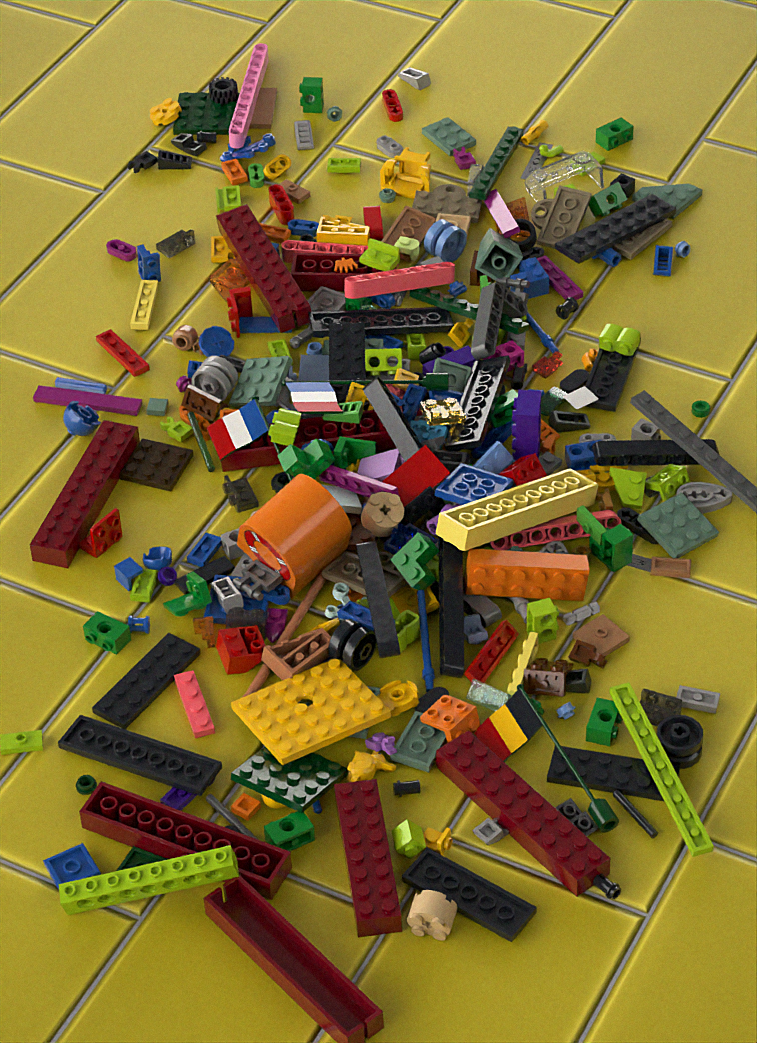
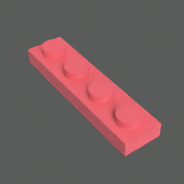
(194, 704)

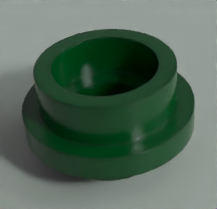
(86, 785)

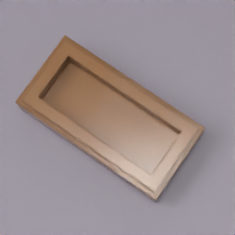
(670, 567)

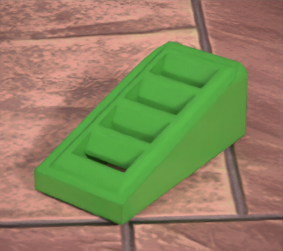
(351, 413)

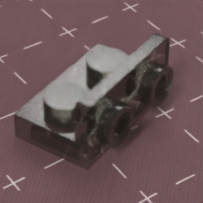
(176, 243)
(240, 494)
(239, 617)
(659, 706)

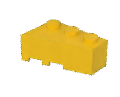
(342, 234)

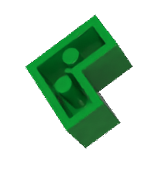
(310, 461)
(615, 548)
(412, 561)

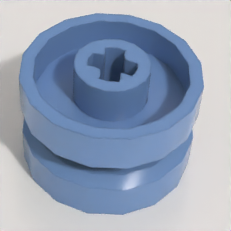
(445, 240)

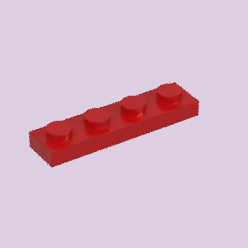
(122, 353)
(492, 652)

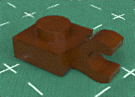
(585, 653)

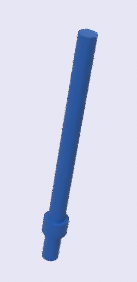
(546, 339)
(428, 672)

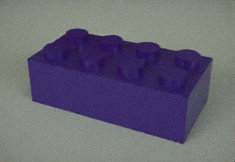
(528, 423)

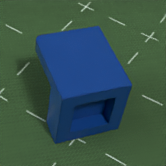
(126, 571)

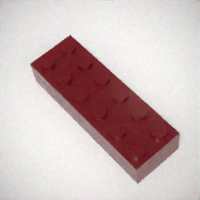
(318, 270)

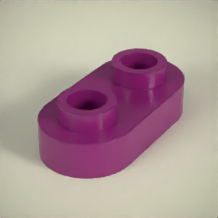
(121, 250)

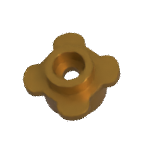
(582, 550)

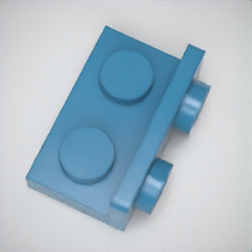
(427, 432)

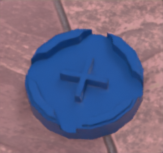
(216, 341)

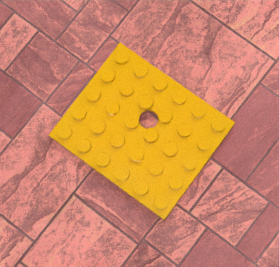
(292, 730)

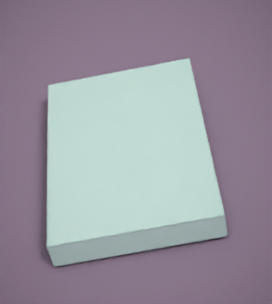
(347, 499)

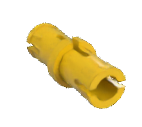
(534, 132)

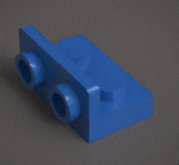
(148, 264)

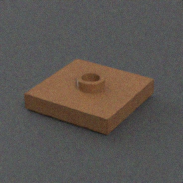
(602, 634)

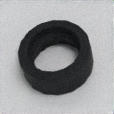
(531, 240)

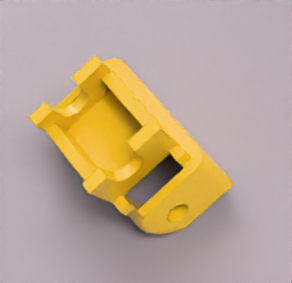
(412, 174)

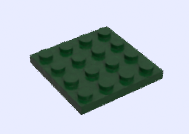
(203, 114)
(292, 784)

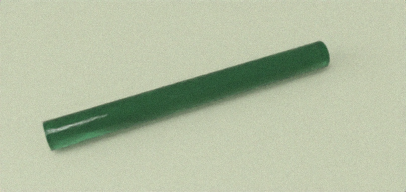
(201, 442)

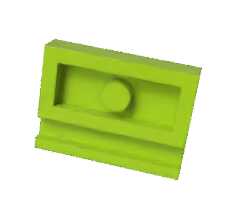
(228, 198)

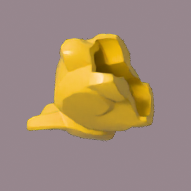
(365, 765)

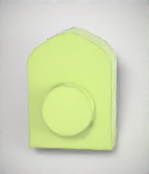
(408, 246)

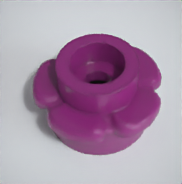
(183, 382)

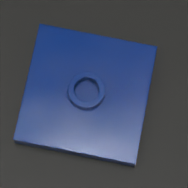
(71, 865)

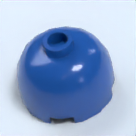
(80, 420)

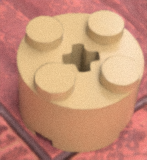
(382, 513)
(431, 914)

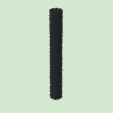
(638, 817)

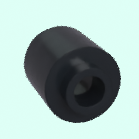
(432, 352)

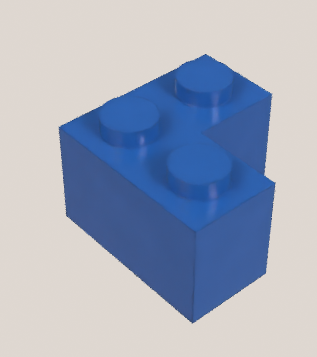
(532, 271)

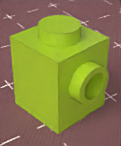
(408, 839)

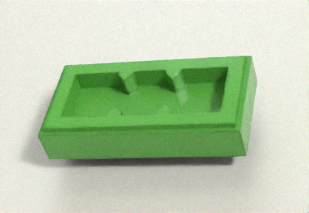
(590, 524)

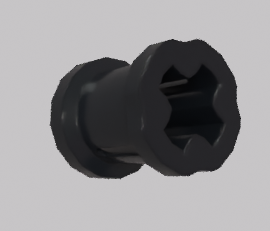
(567, 308)

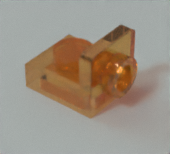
(205, 626)

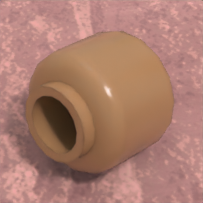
(184, 337)

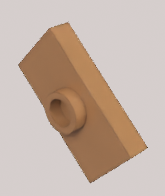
(295, 192)

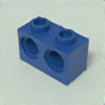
(580, 455)

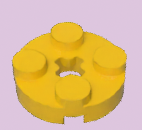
(165, 112)
(407, 697)

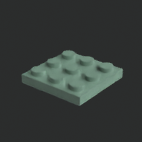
(261, 378)
(678, 526)

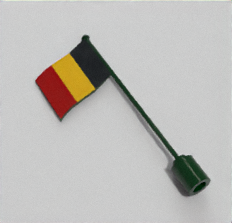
(514, 727)

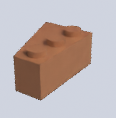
(297, 654)

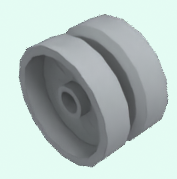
(215, 377)

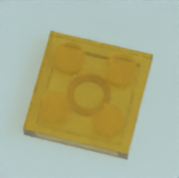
(442, 411)

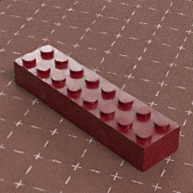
(367, 858)

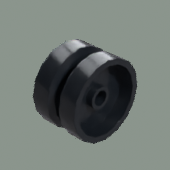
(352, 644)
(681, 740)

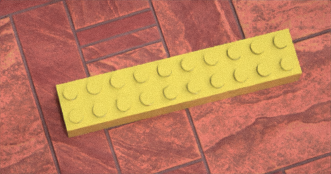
(516, 509)

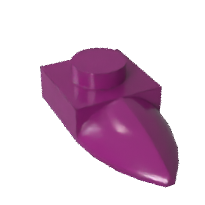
(276, 623)

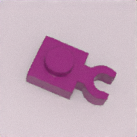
(463, 159)

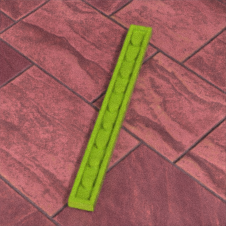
(661, 770)

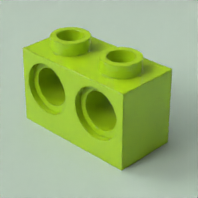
(383, 356)
(542, 619)

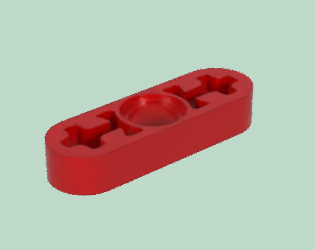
(391, 110)

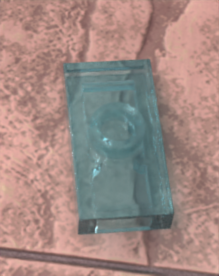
(487, 695)

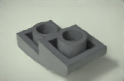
(577, 818)

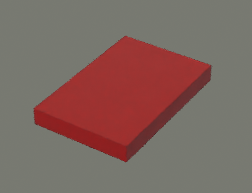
(417, 474)

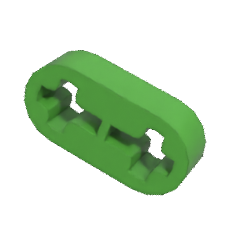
(256, 175)

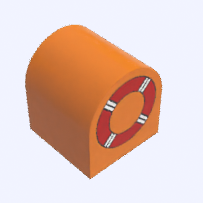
(297, 532)

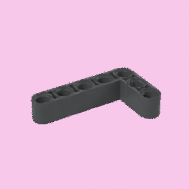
(493, 302)

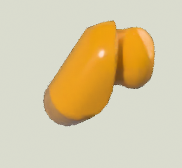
(588, 359)

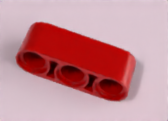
(281, 204)
(373, 219)

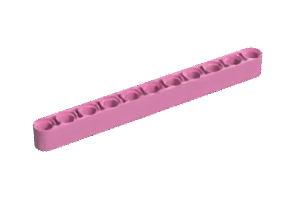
(248, 96)

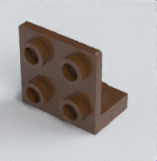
(202, 403)
(546, 677)

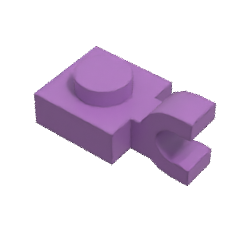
(381, 741)

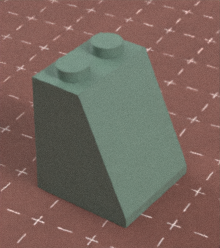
(497, 255)

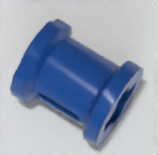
(139, 628)

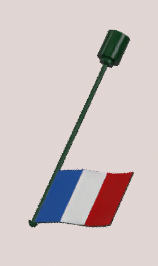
(320, 398)
(240, 430)

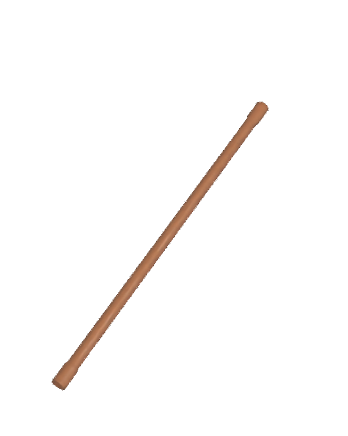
(292, 625)

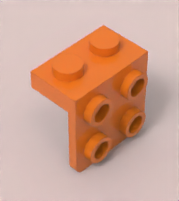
(452, 717)

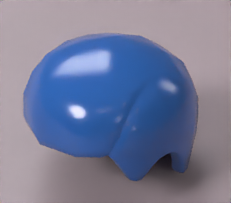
(157, 558)

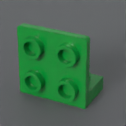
(350, 450)
(196, 599)

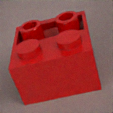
(240, 648)

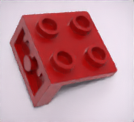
(240, 306)
(524, 470)
(103, 534)

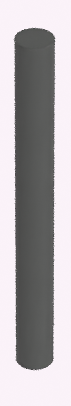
(220, 808)

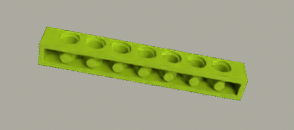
(148, 880)

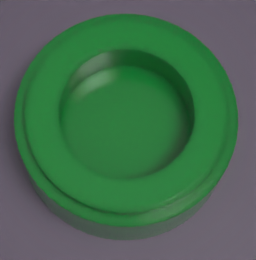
(700, 409)

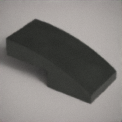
(187, 144)

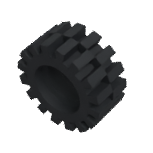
(223, 90)

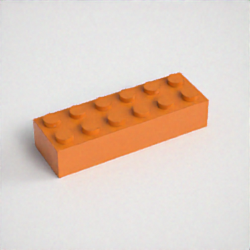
(526, 574)

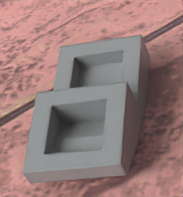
(490, 831)

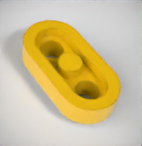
(276, 168)

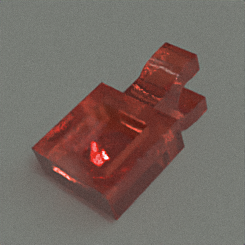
(547, 366)

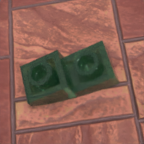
(552, 400)

